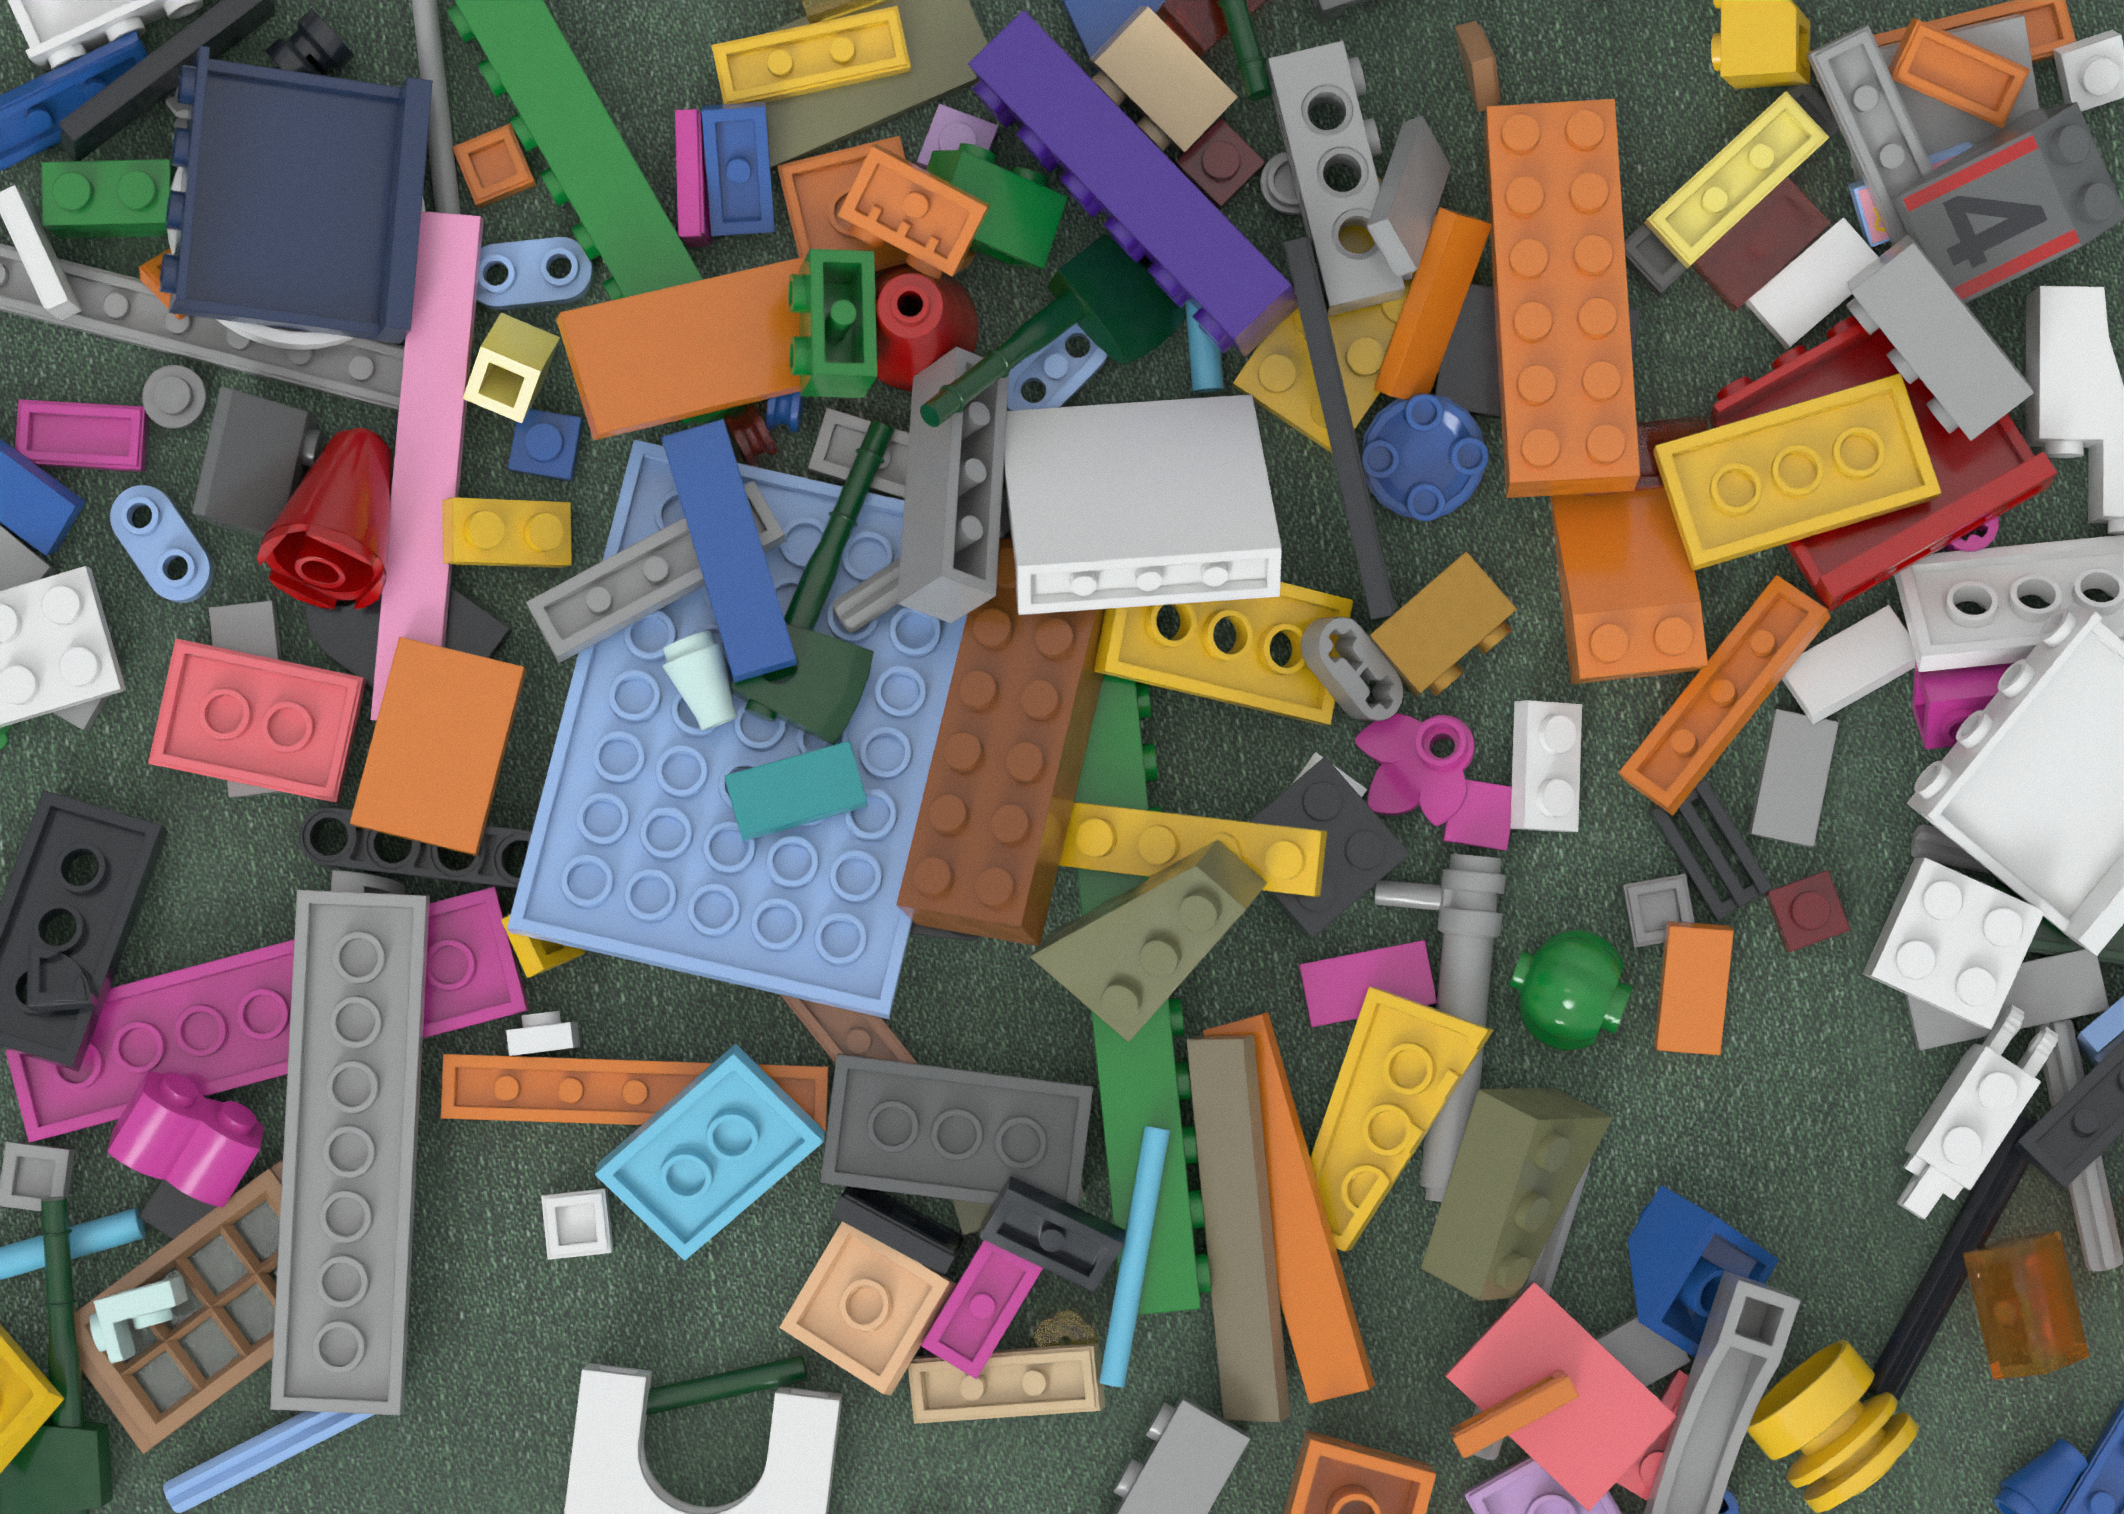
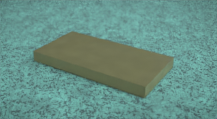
(939, 43)

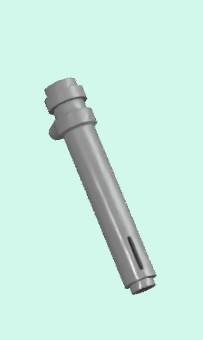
(1468, 925)

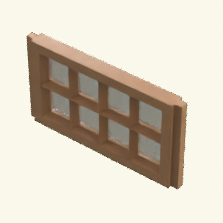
(213, 1336)

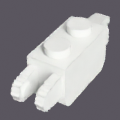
(1972, 1115)

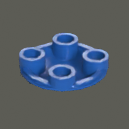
(1423, 456)

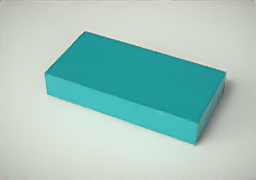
(796, 791)

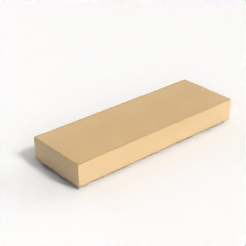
(1009, 1384)

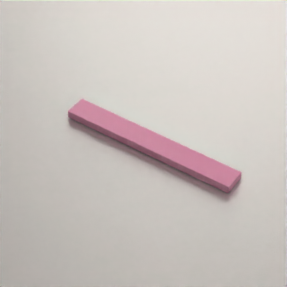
(429, 436)

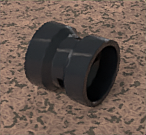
(310, 48)

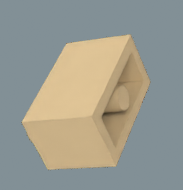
(1160, 80)

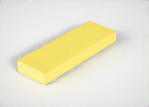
(1736, 179)

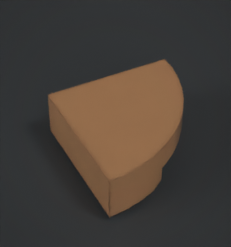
(1478, 65)

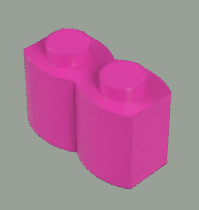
(186, 1138)

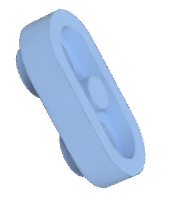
(529, 275)
(1056, 371)
(160, 542)

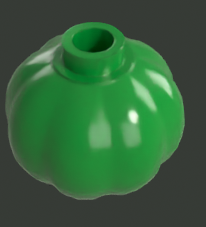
(1571, 990)

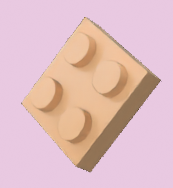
(867, 1307)

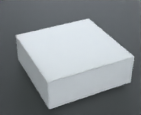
(577, 1223)

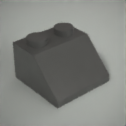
(254, 461)

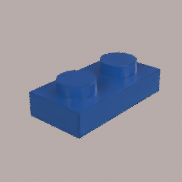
(738, 168)

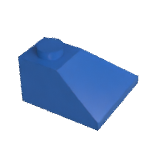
(1679, 1263)

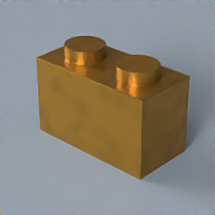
(1442, 625)

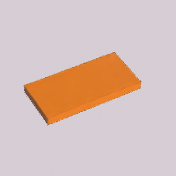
(683, 349)

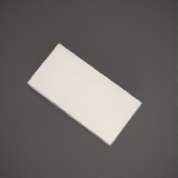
(37, 253)
(1812, 284)
(1850, 664)

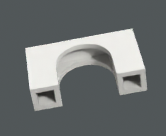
(612, 1470)

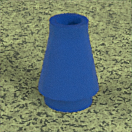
(2042, 1482)

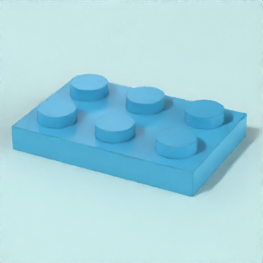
(710, 1152)

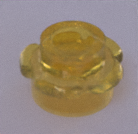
(1064, 1324)

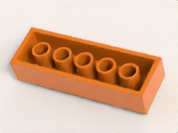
(1561, 298)

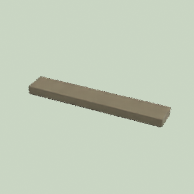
(1238, 1227)

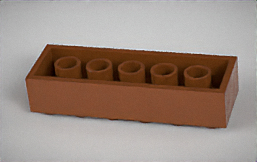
(1004, 768)

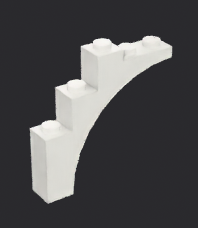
(2077, 391)

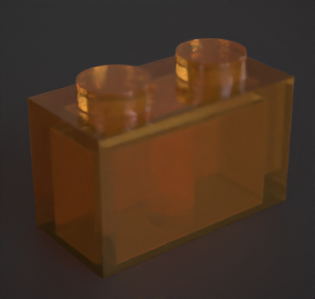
(2026, 1305)

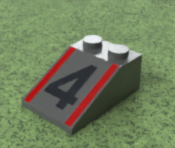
(2012, 201)

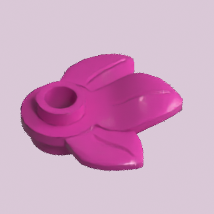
(1409, 770)

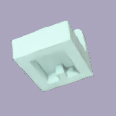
(146, 1307)

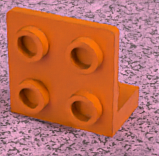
(913, 212)

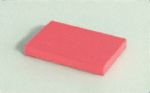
(257, 721)
(1586, 1440)

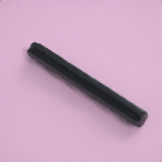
(1948, 1267)

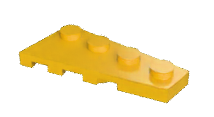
(1385, 1100)

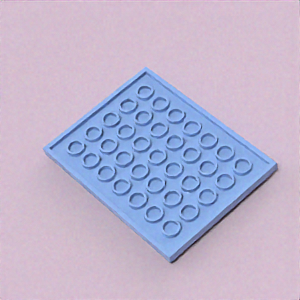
(636, 815)

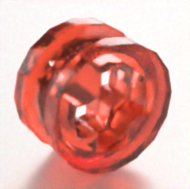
(750, 434)

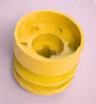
(1839, 1438)

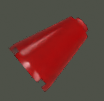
(915, 342)
(335, 525)

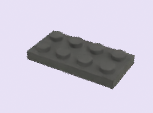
(953, 1131)

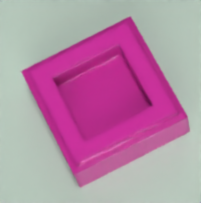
(1483, 817)

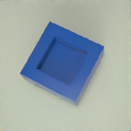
(546, 445)

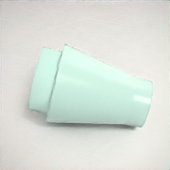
(701, 677)

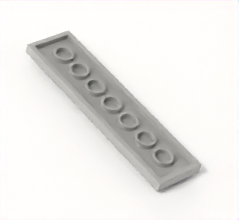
(350, 1152)

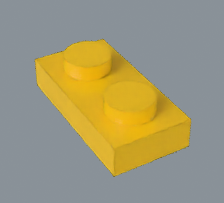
(506, 532)

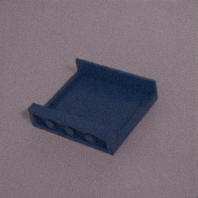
(297, 199)

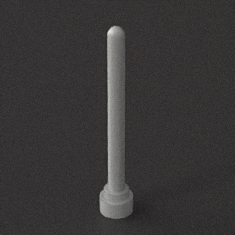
(439, 132)

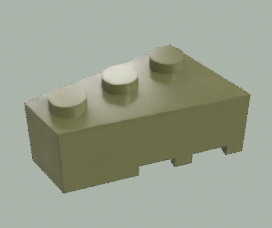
(1149, 939)
(1510, 1187)

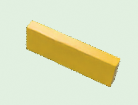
(812, 57)

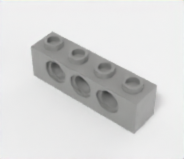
(1298, 84)

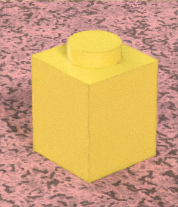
(511, 367)

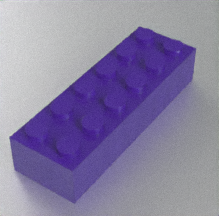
(1139, 189)

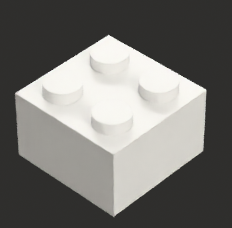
(1953, 942)

